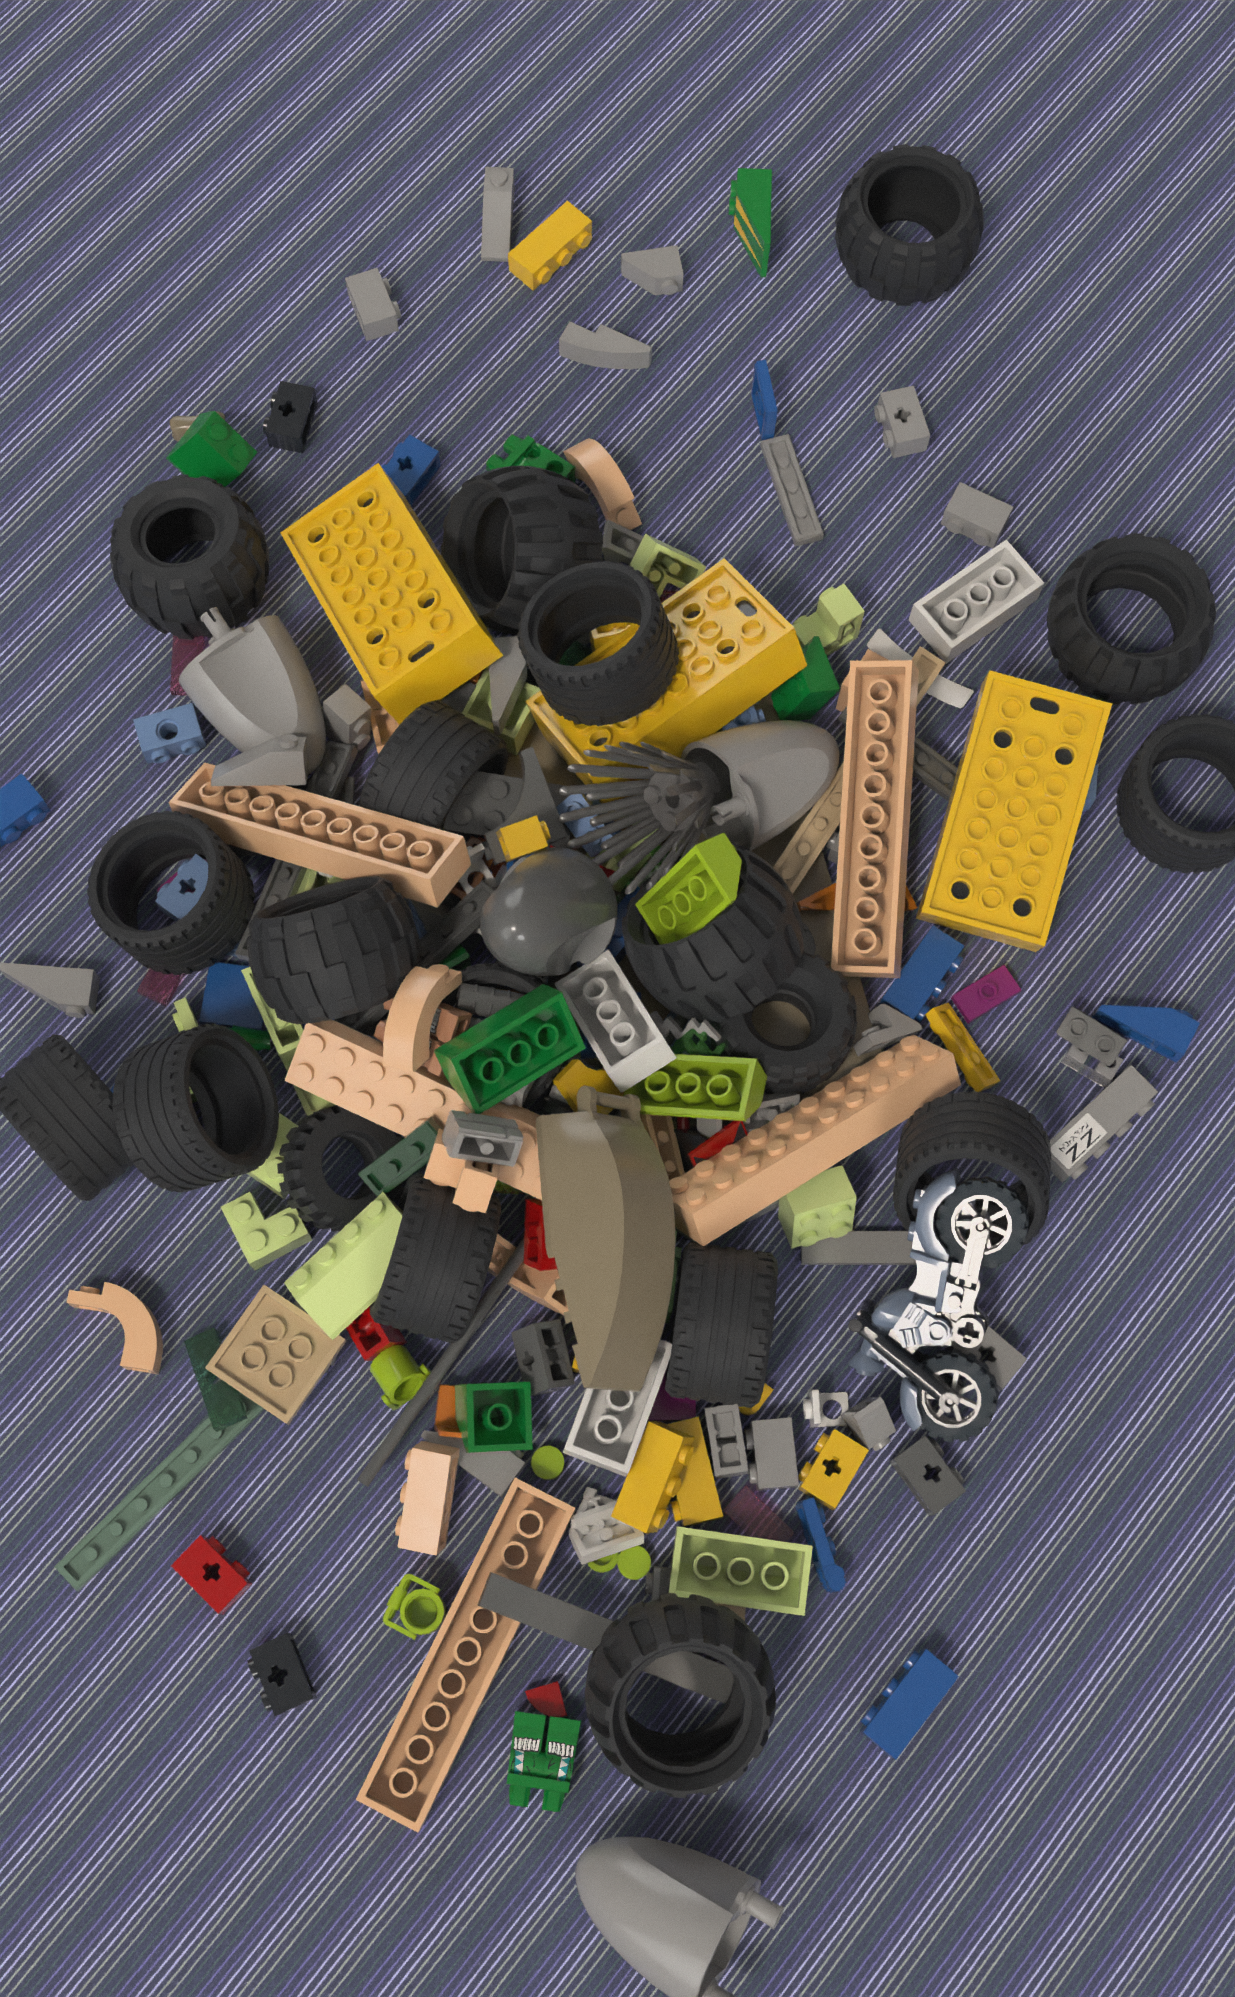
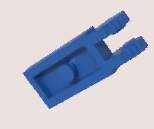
(812, 1519)

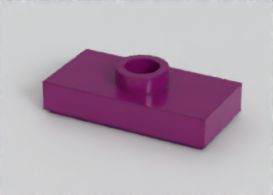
(986, 994)

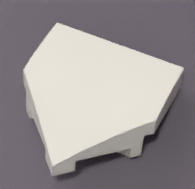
(596, 1532)

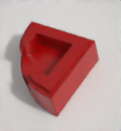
(547, 1699)

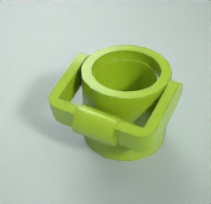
(398, 1375)
(420, 1610)

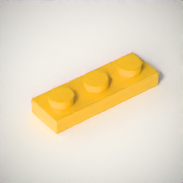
(966, 1053)

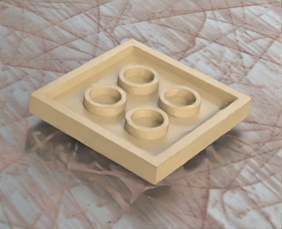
(275, 1355)

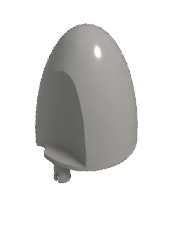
(255, 686)
(765, 777)
(670, 1910)

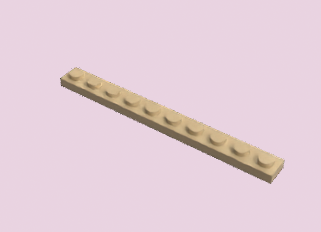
(826, 812)

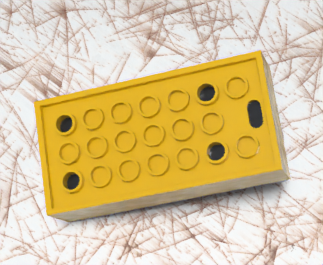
(390, 594)
(729, 659)
(1014, 811)

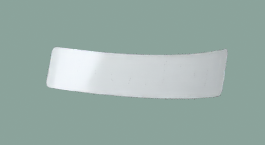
(940, 688)

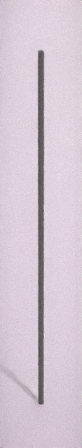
(454, 1349)

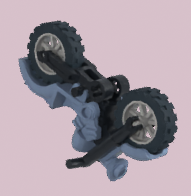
(942, 1303)

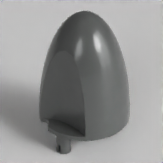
(550, 913)

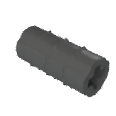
(483, 1000)

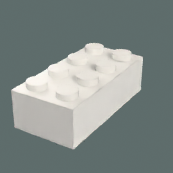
(976, 601)
(615, 1021)
(614, 1421)

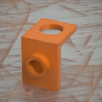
(445, 1416)

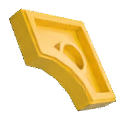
(578, 1075)

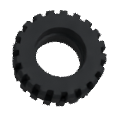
(304, 1165)

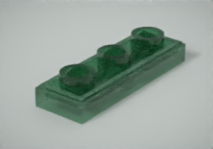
(220, 1399)

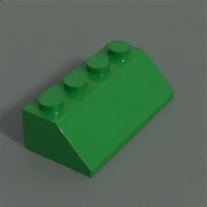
(510, 1048)

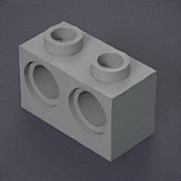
(726, 1441)

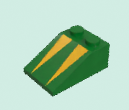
(752, 213)

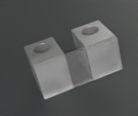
(1101, 1074)

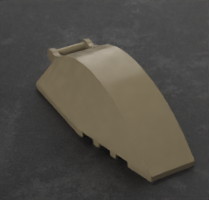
(609, 1234)

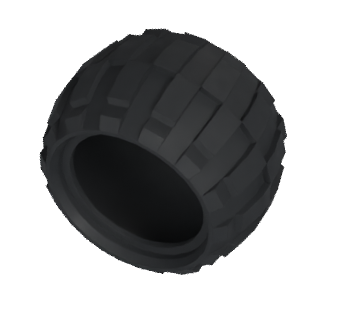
(918, 188)
(224, 577)
(333, 949)

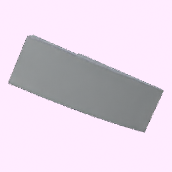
(603, 348)

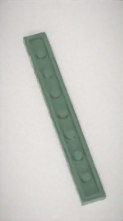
(150, 1498)

